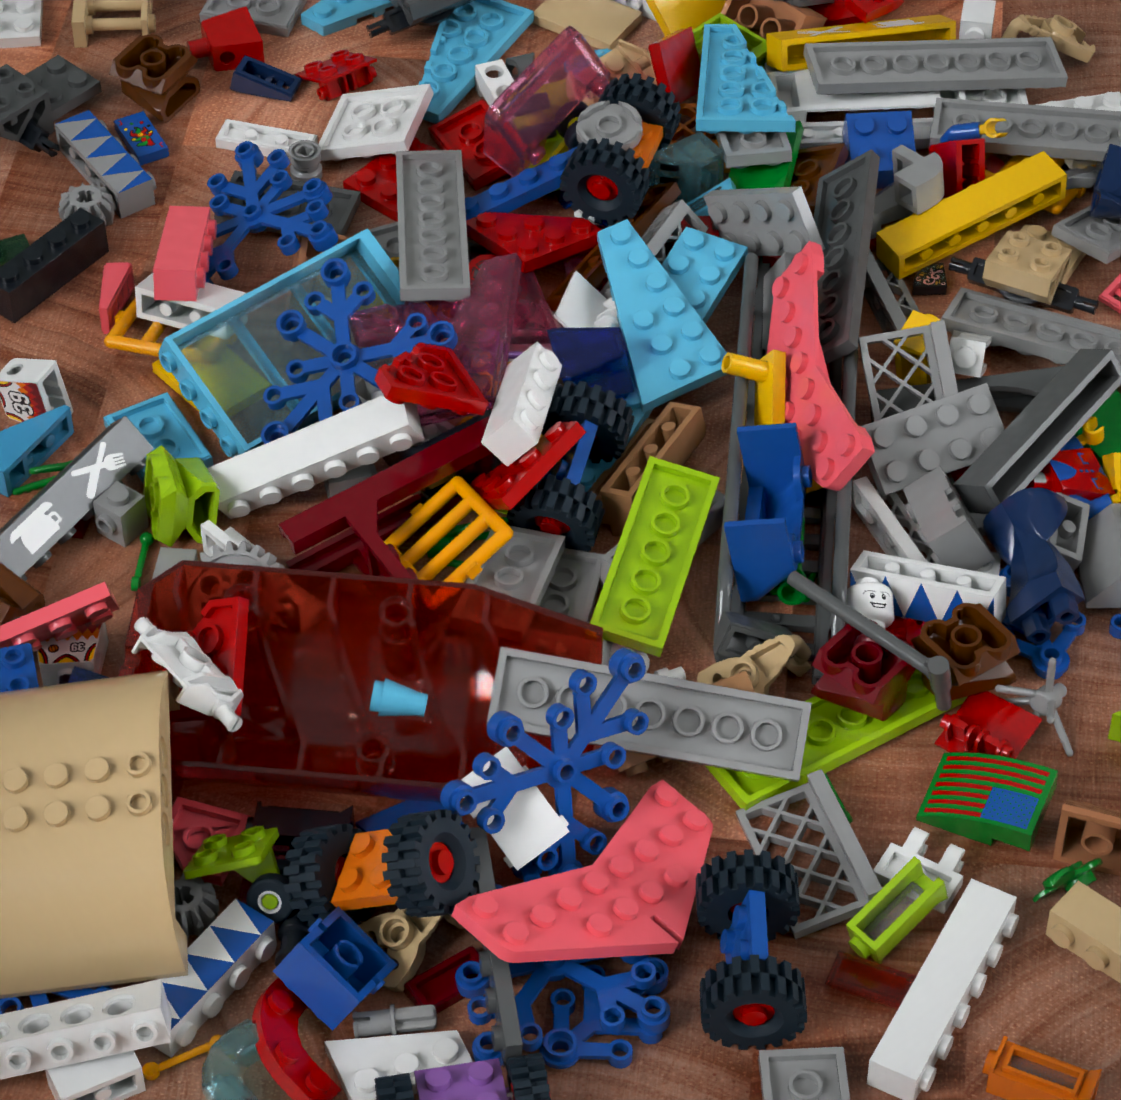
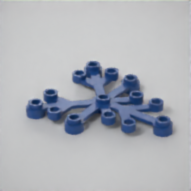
(260, 213)
(339, 311)
(589, 727)
(609, 991)

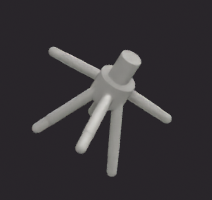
(1043, 702)

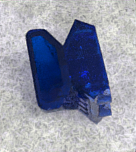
(593, 357)

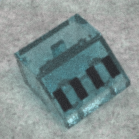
(691, 163)

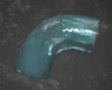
(227, 1063)

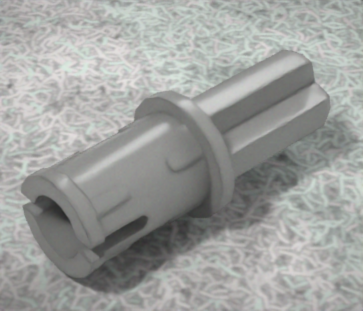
(394, 1020)

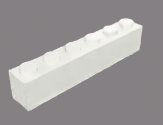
(315, 454)
(942, 991)

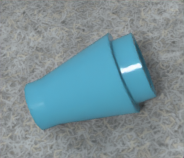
(397, 700)

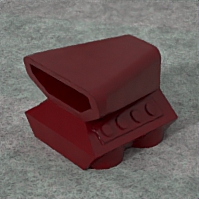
(861, 674)

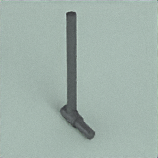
(935, 668)

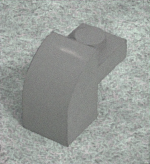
(917, 179)

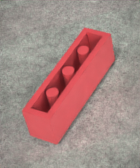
(184, 253)

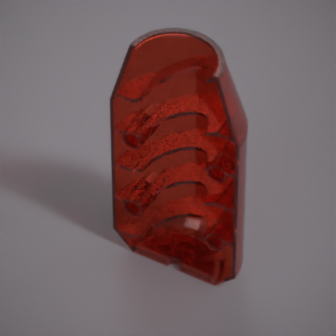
(314, 666)

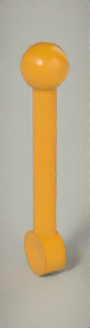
(152, 1070)

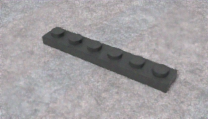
(500, 996)

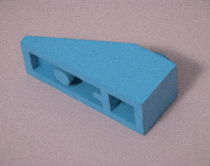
(31, 445)

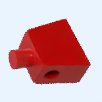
(228, 39)

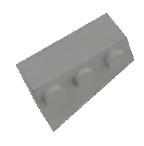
(946, 522)

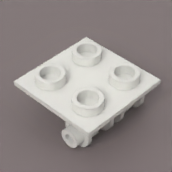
(585, 306)

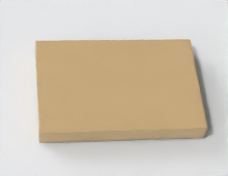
(597, 20)

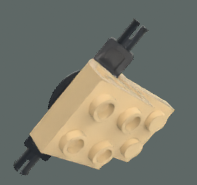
(1030, 270)

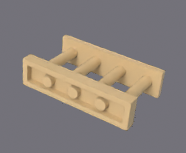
(84, 24)

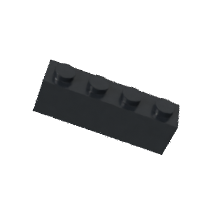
(51, 263)

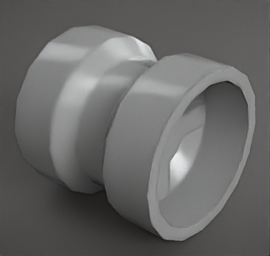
(305, 160)

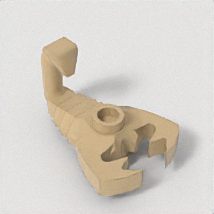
(1061, 30)
(763, 662)
(405, 941)

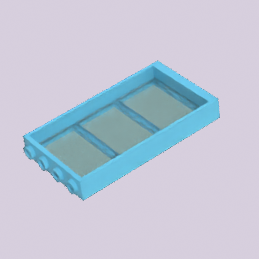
(239, 353)

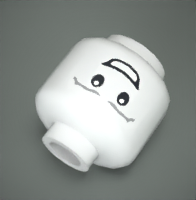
(872, 600)

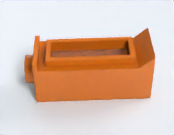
(1030, 1075)

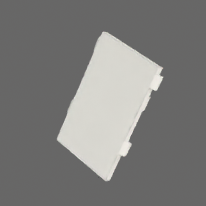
(529, 818)

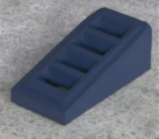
(264, 80)

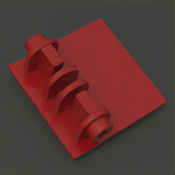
(339, 73)
(987, 727)

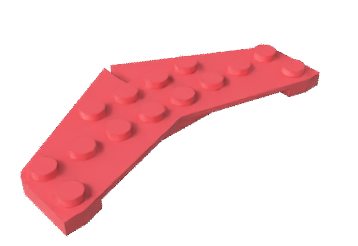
(825, 428)
(621, 906)

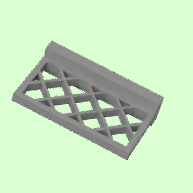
(938, 358)
(837, 834)

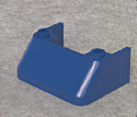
(769, 539)

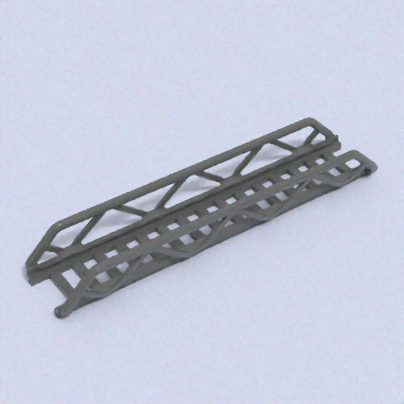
(834, 504)

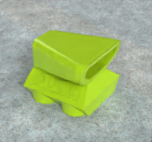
(178, 495)

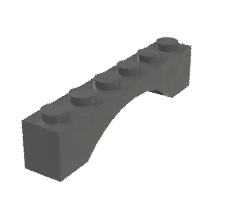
(1009, 390)

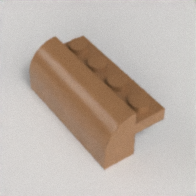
(668, 438)

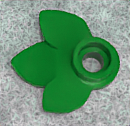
(1068, 877)

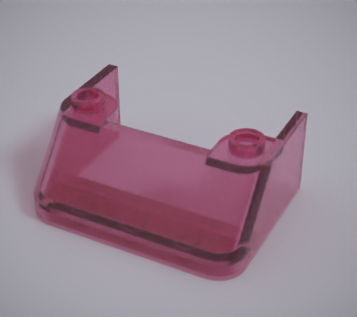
(541, 100)

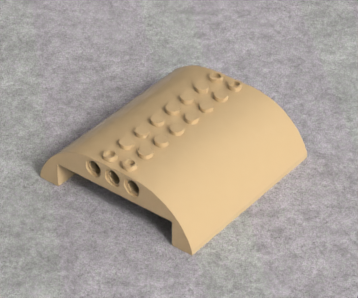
(87, 836)

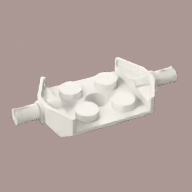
(201, 680)

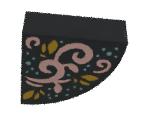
(930, 281)

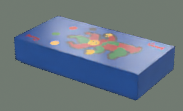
(141, 138)

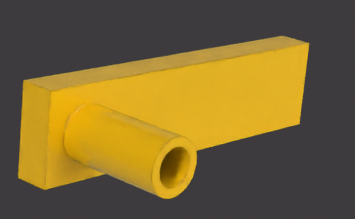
(769, 380)

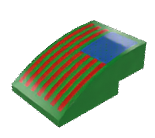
(989, 798)

